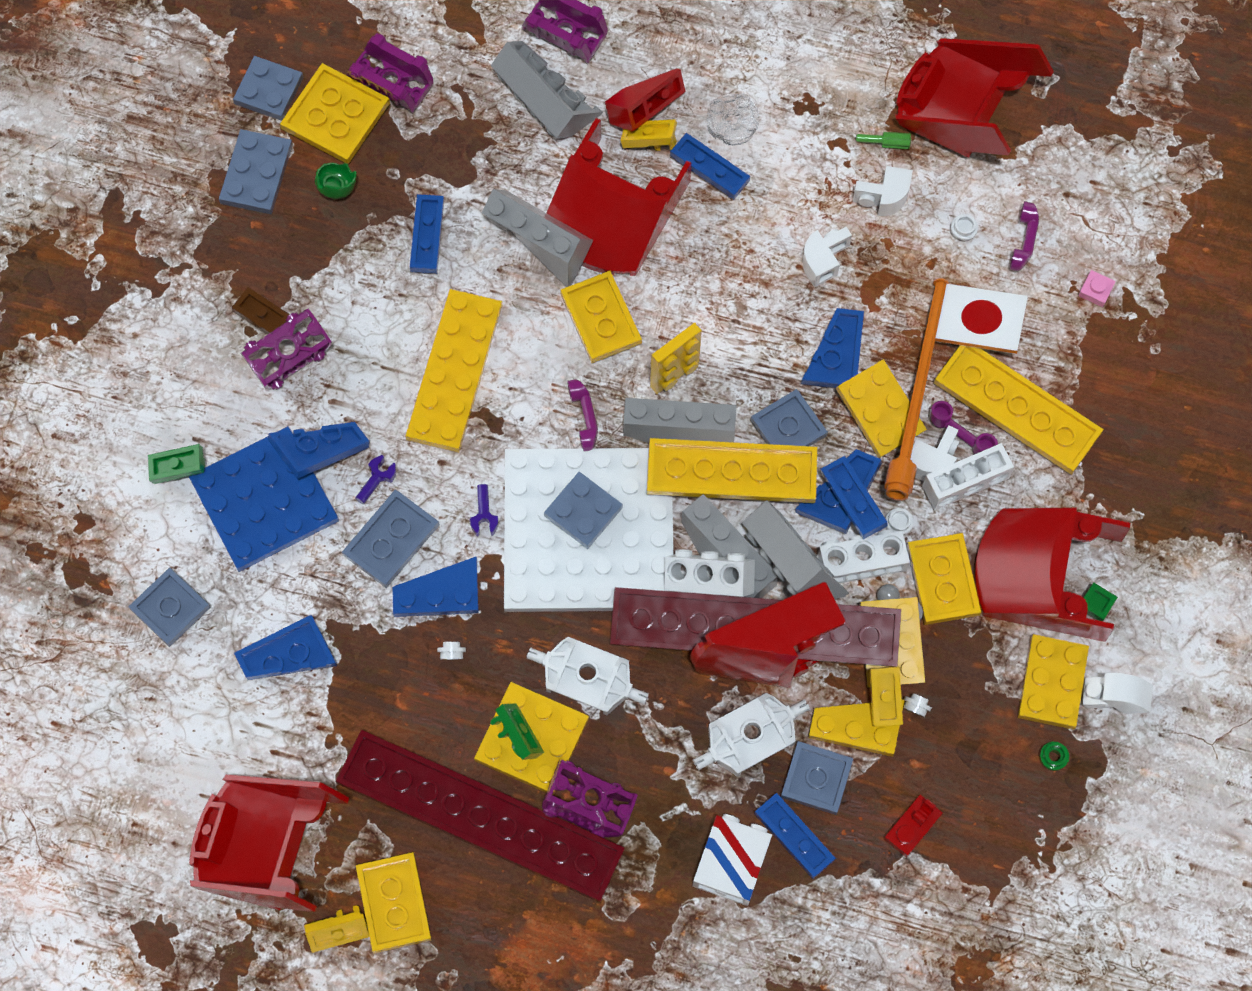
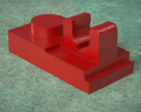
(913, 825)

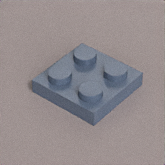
(268, 88)
(789, 422)
(583, 510)
(169, 607)
(817, 778)

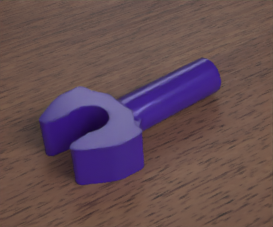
(377, 477)
(483, 512)

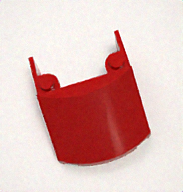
(960, 86)
(612, 211)
(1025, 567)
(765, 643)
(253, 837)

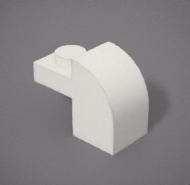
(890, 195)
(819, 253)
(932, 459)
(1118, 690)

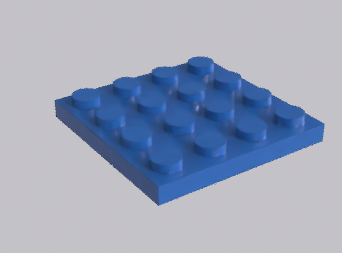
(261, 503)

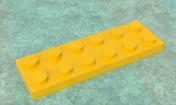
(454, 370)
(1018, 407)
(732, 470)

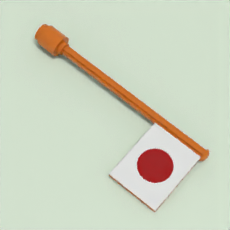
(961, 318)

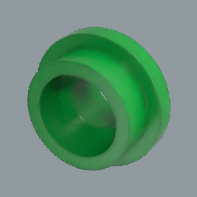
(1057, 748)

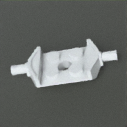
(603, 691)
(736, 751)

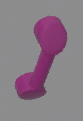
(1029, 216)
(579, 392)
(941, 417)

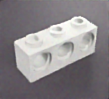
(968, 476)
(879, 562)
(699, 582)

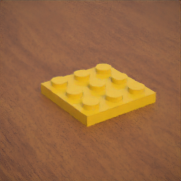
(335, 113)
(554, 726)

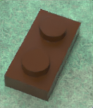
(259, 311)

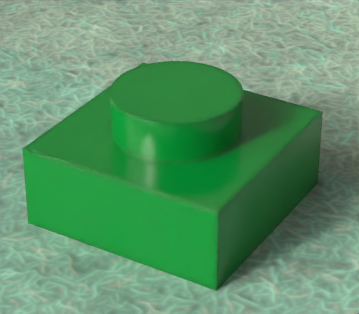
(1099, 601)

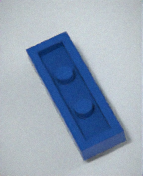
(710, 166)
(427, 233)
(854, 497)
(794, 836)

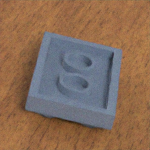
(255, 171)
(390, 538)

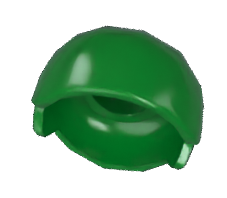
(335, 180)

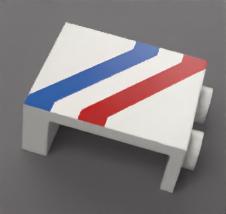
(732, 859)

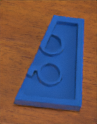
(838, 352)
(316, 449)
(827, 508)
(439, 592)
(287, 651)

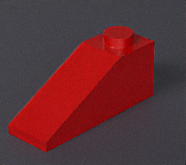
(643, 100)

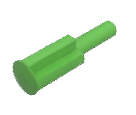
(888, 139)

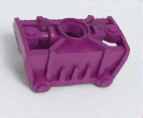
(573, 15)
(395, 63)
(289, 363)
(579, 810)

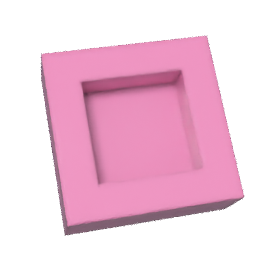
(1096, 288)

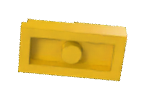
(651, 133)
(886, 696)
(336, 931)

